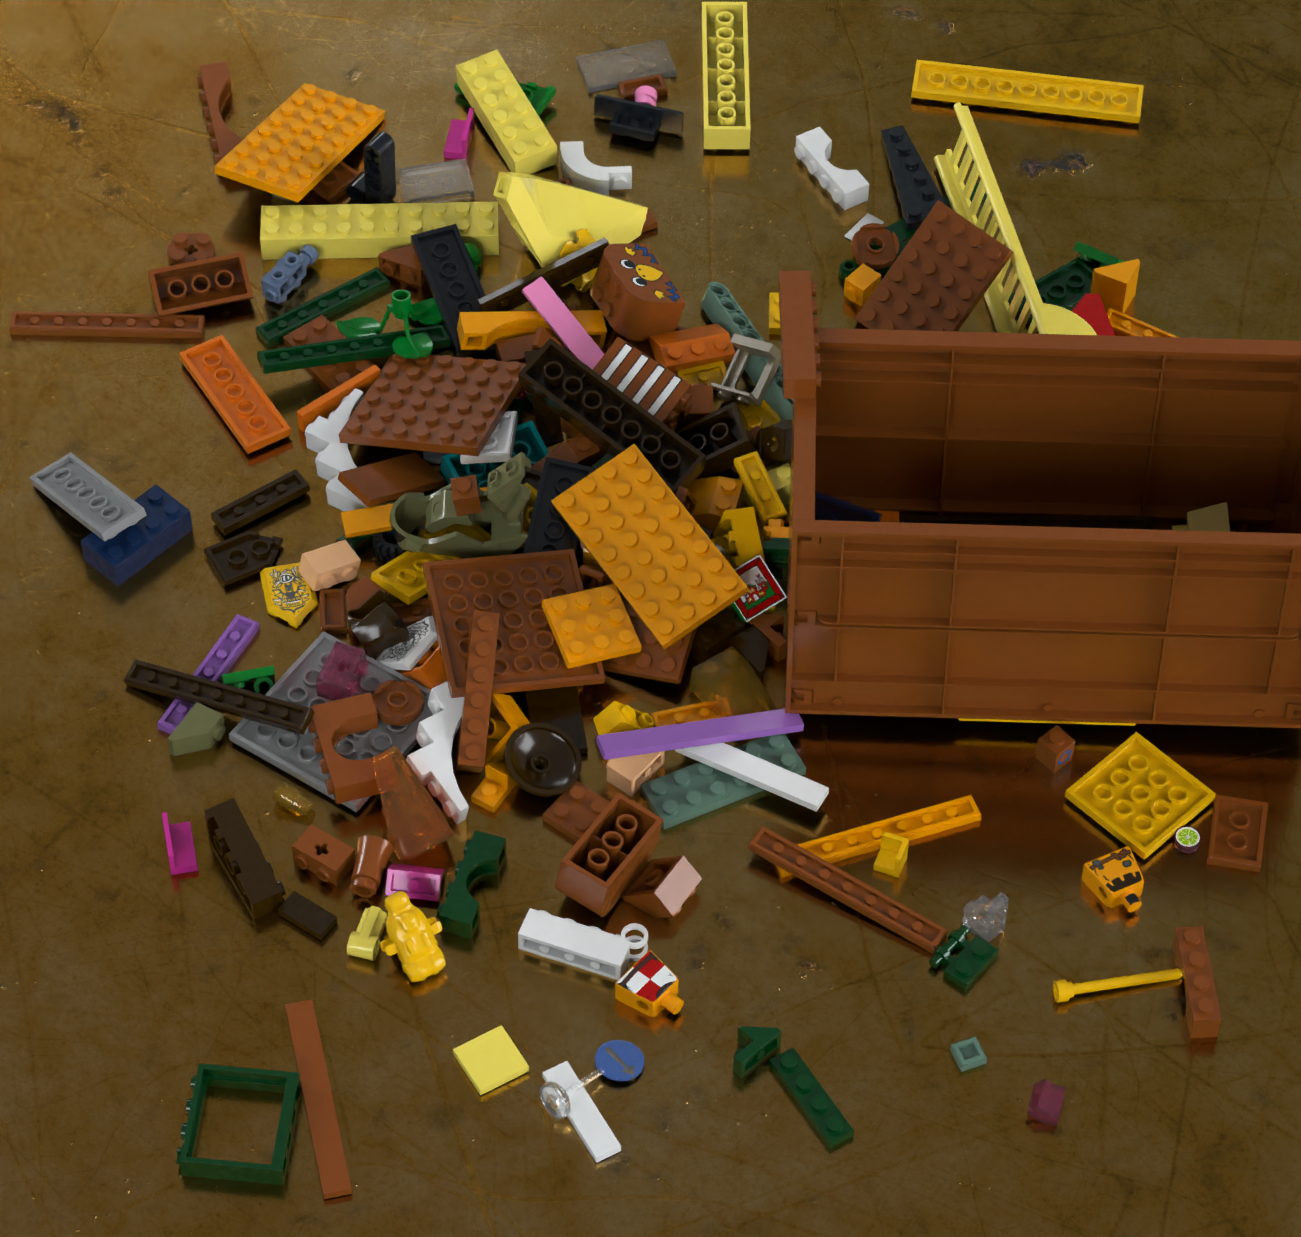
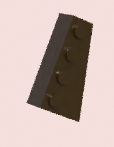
(243, 859)

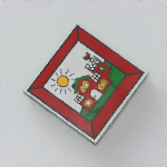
(763, 590)

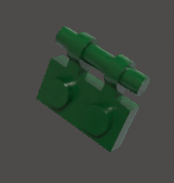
(971, 961)

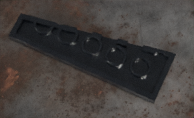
(910, 176)

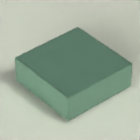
(968, 1054)

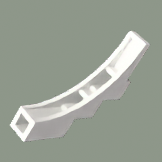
(334, 456)
(434, 759)

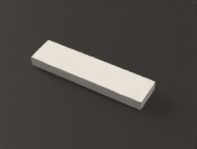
(585, 1115)

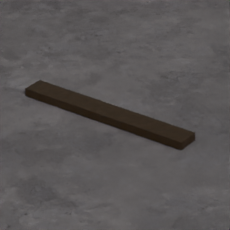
(219, 696)

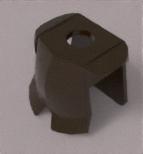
(783, 433)
(377, 624)

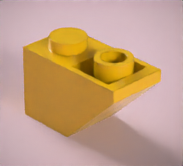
(621, 718)

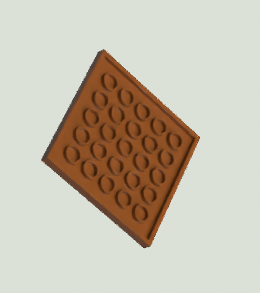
(434, 404)
(515, 588)

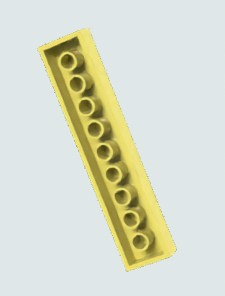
(372, 228)

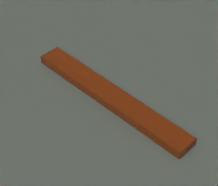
(106, 324)
(847, 889)
(318, 1099)

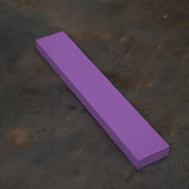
(217, 662)

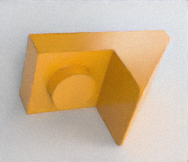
(494, 787)

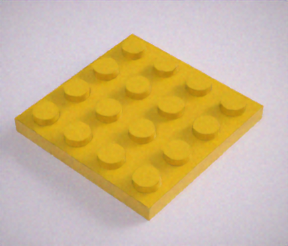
(1140, 795)

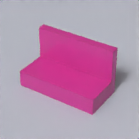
(460, 137)
(180, 846)
(416, 881)

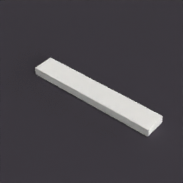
(760, 773)

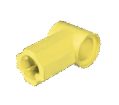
(366, 939)

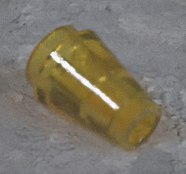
(292, 798)

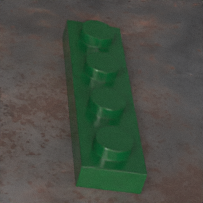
(811, 1098)

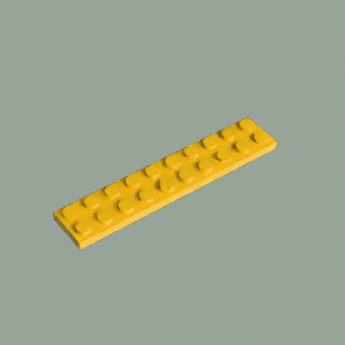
(1027, 91)

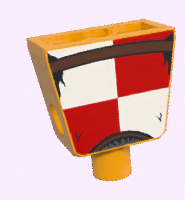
(649, 987)

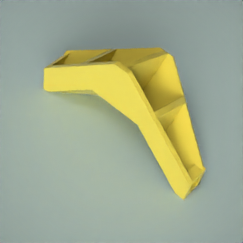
(551, 212)

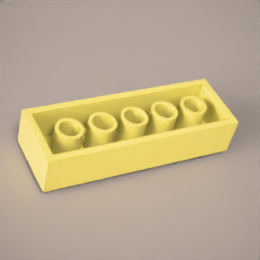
(506, 114)

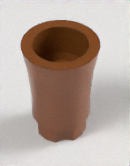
(369, 864)

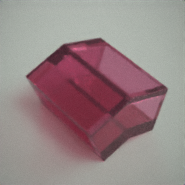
(1046, 1102)

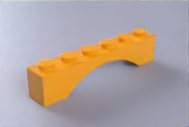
(483, 329)

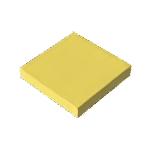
(491, 1060)

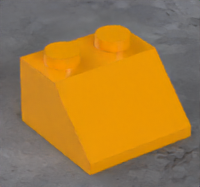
(503, 721)

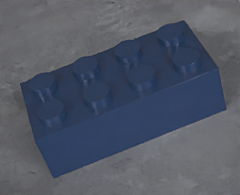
(140, 543)

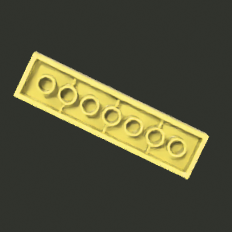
(725, 75)

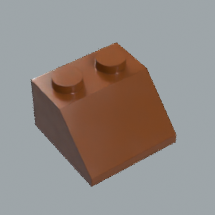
(663, 886)

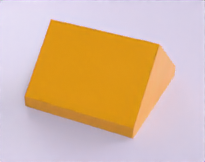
(1116, 284)

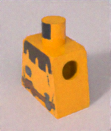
(1115, 879)

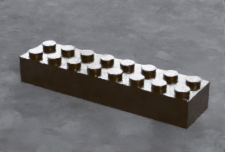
(608, 414)

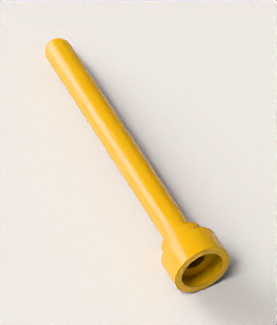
(1065, 990)

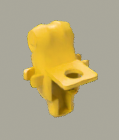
(412, 938)

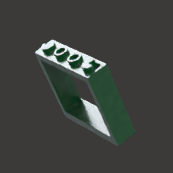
(246, 1079)

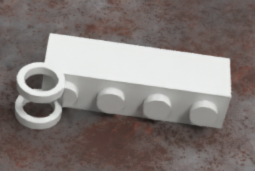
(580, 944)

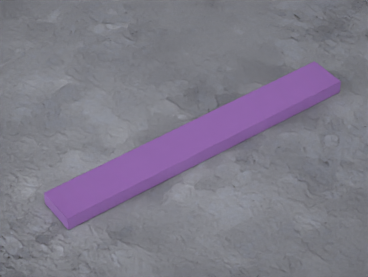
(698, 733)

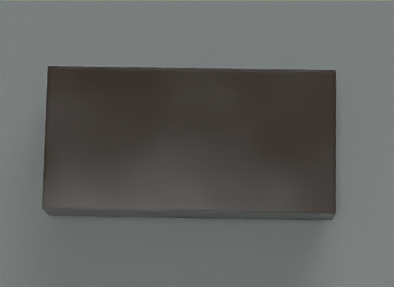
(307, 915)

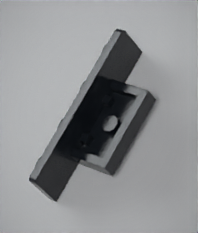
(636, 118)

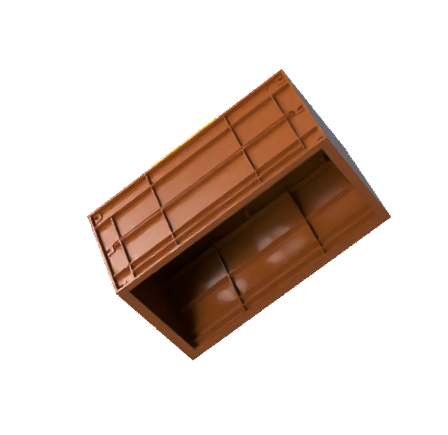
(1042, 615)

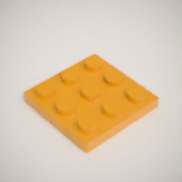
(591, 626)

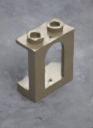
(745, 348)

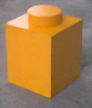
(861, 284)

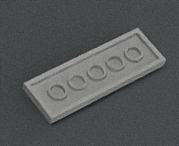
(88, 496)

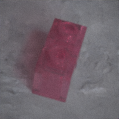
(341, 672)

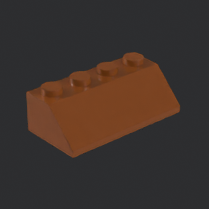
(200, 284)

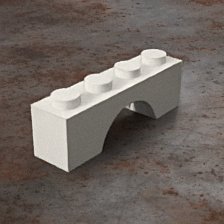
(845, 186)

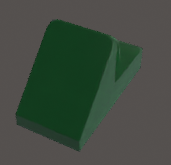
(756, 1046)

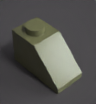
(197, 731)

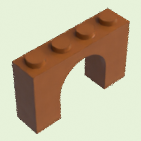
(330, 724)

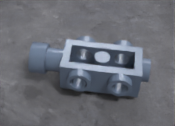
(287, 274)

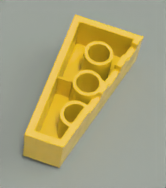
(739, 538)

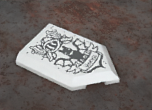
(407, 654)

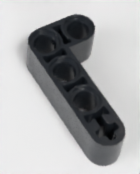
(378, 180)

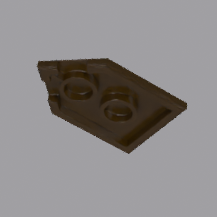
(242, 555)

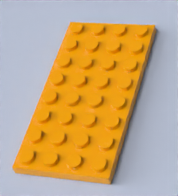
(300, 142)
(650, 546)

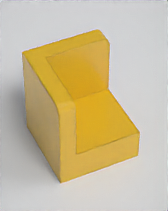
(892, 854)

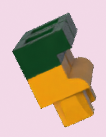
(776, 548)

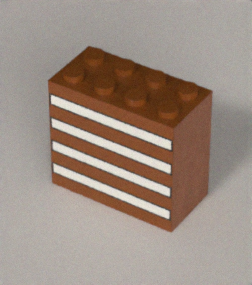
(644, 382)

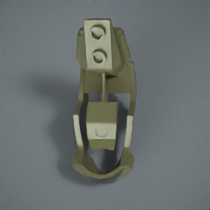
(501, 507)

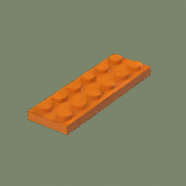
(235, 394)

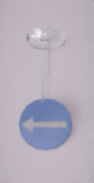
(614, 1059)

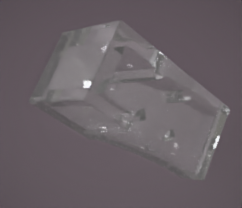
(986, 916)

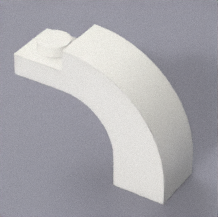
(591, 176)

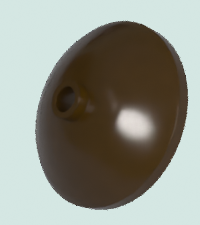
(548, 748)

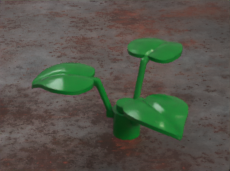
(407, 347)

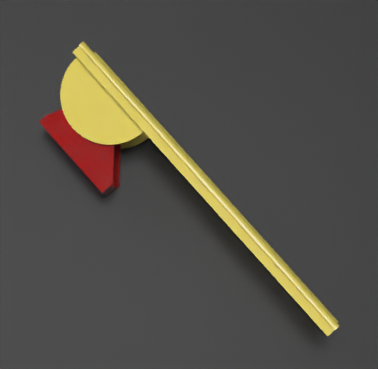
(1086, 317)

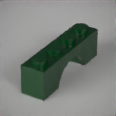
(482, 858)

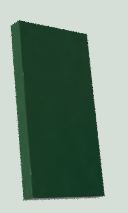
(1062, 286)

